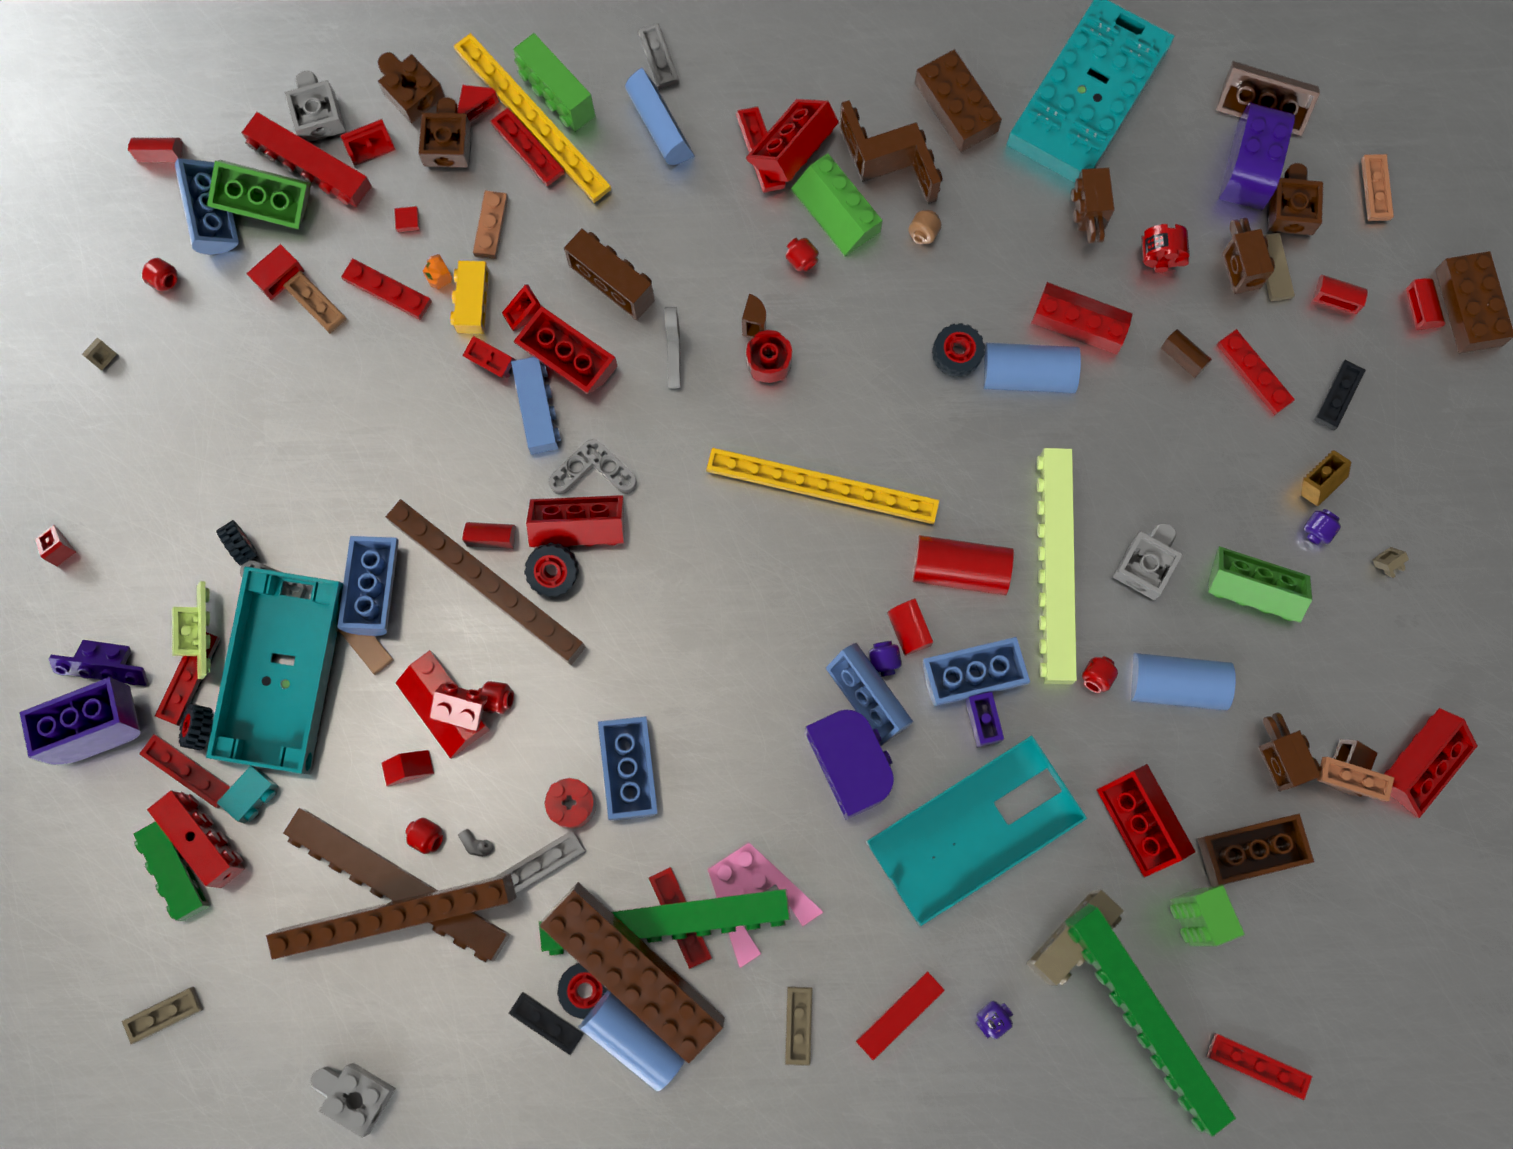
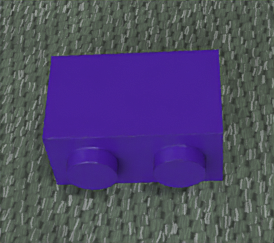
(984, 719)

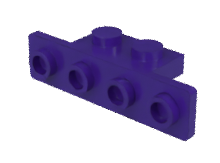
(99, 662)

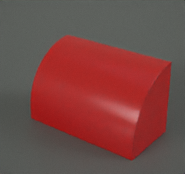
(155, 149)
(274, 271)
(1340, 294)
(1425, 304)
(489, 535)
(910, 627)

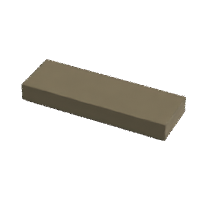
(1279, 283)
(162, 1015)
(798, 1026)

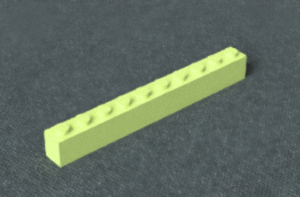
(1057, 566)

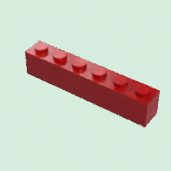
(306, 159)

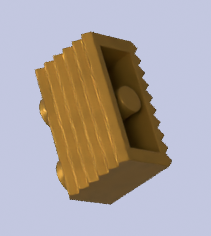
(1325, 477)

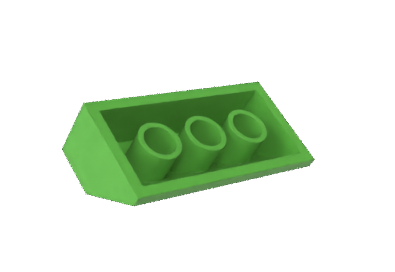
(258, 194)
(837, 205)
(1260, 585)

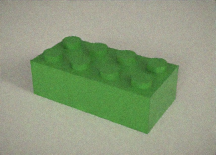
(554, 82)
(1206, 916)

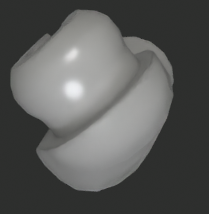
(473, 846)

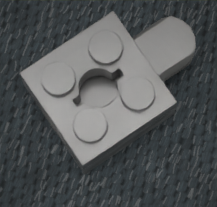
(314, 108)
(1149, 561)
(353, 1097)

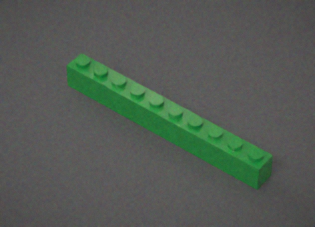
(697, 917)
(1150, 1020)

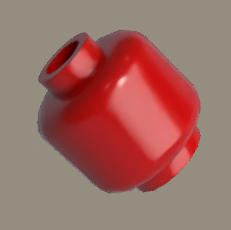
(802, 254)
(159, 274)
(1100, 674)
(499, 697)
(424, 835)

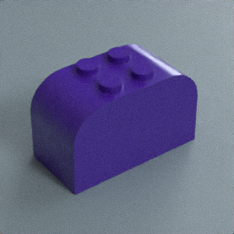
(1257, 156)
(81, 723)
(851, 760)

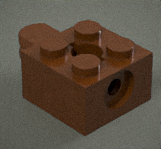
(408, 85)
(445, 136)
(1093, 202)
(1296, 203)
(1247, 257)
(1288, 755)

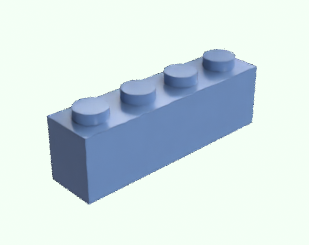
(535, 405)

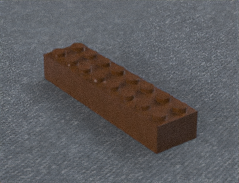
(633, 972)

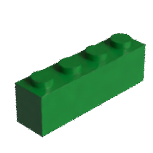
(172, 873)

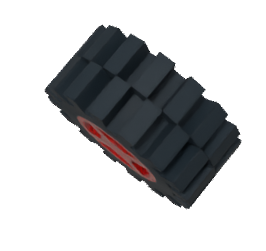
(236, 542)
(195, 727)

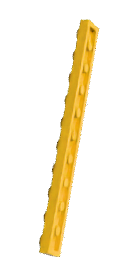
(533, 118)
(822, 485)

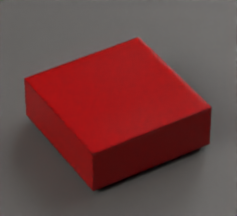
(407, 219)

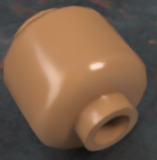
(924, 227)

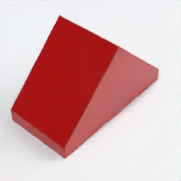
(476, 101)
(521, 308)
(54, 546)
(407, 767)

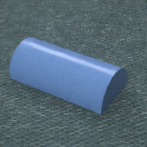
(658, 118)
(209, 228)
(1031, 367)
(368, 585)
(975, 671)
(1182, 681)
(868, 692)
(627, 768)
(631, 1042)

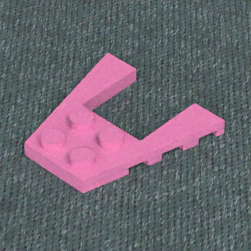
(750, 872)

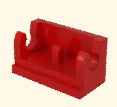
(368, 142)
(488, 357)

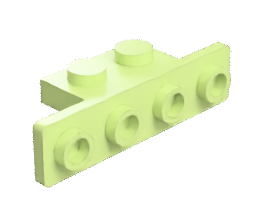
(189, 631)

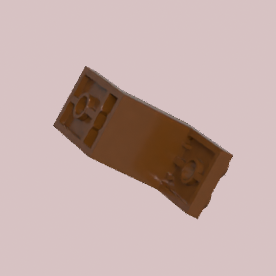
(890, 152)

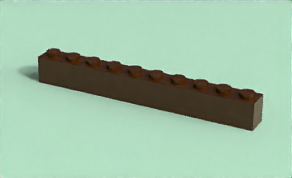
(486, 582)
(389, 881)
(391, 916)

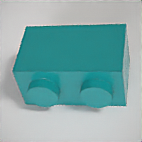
(248, 795)

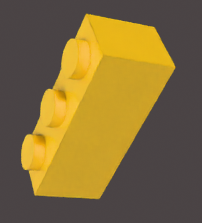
(470, 297)

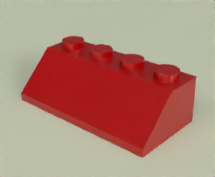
(793, 139)
(1082, 318)
(566, 351)
(576, 521)
(418, 686)
(1431, 761)
(1146, 821)

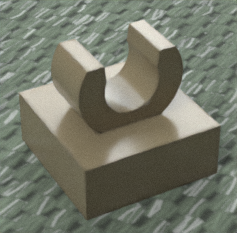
(99, 354)
(1390, 560)

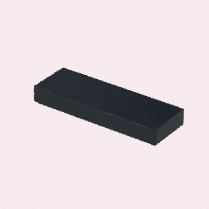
(1339, 395)
(546, 1023)

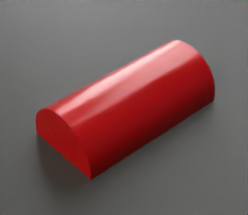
(963, 565)

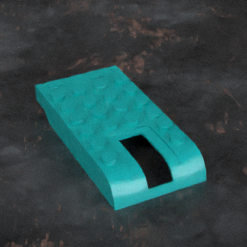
(981, 836)

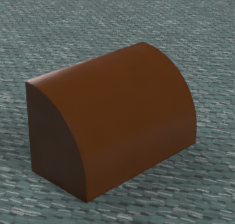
(753, 317)
(1186, 353)
(1356, 754)

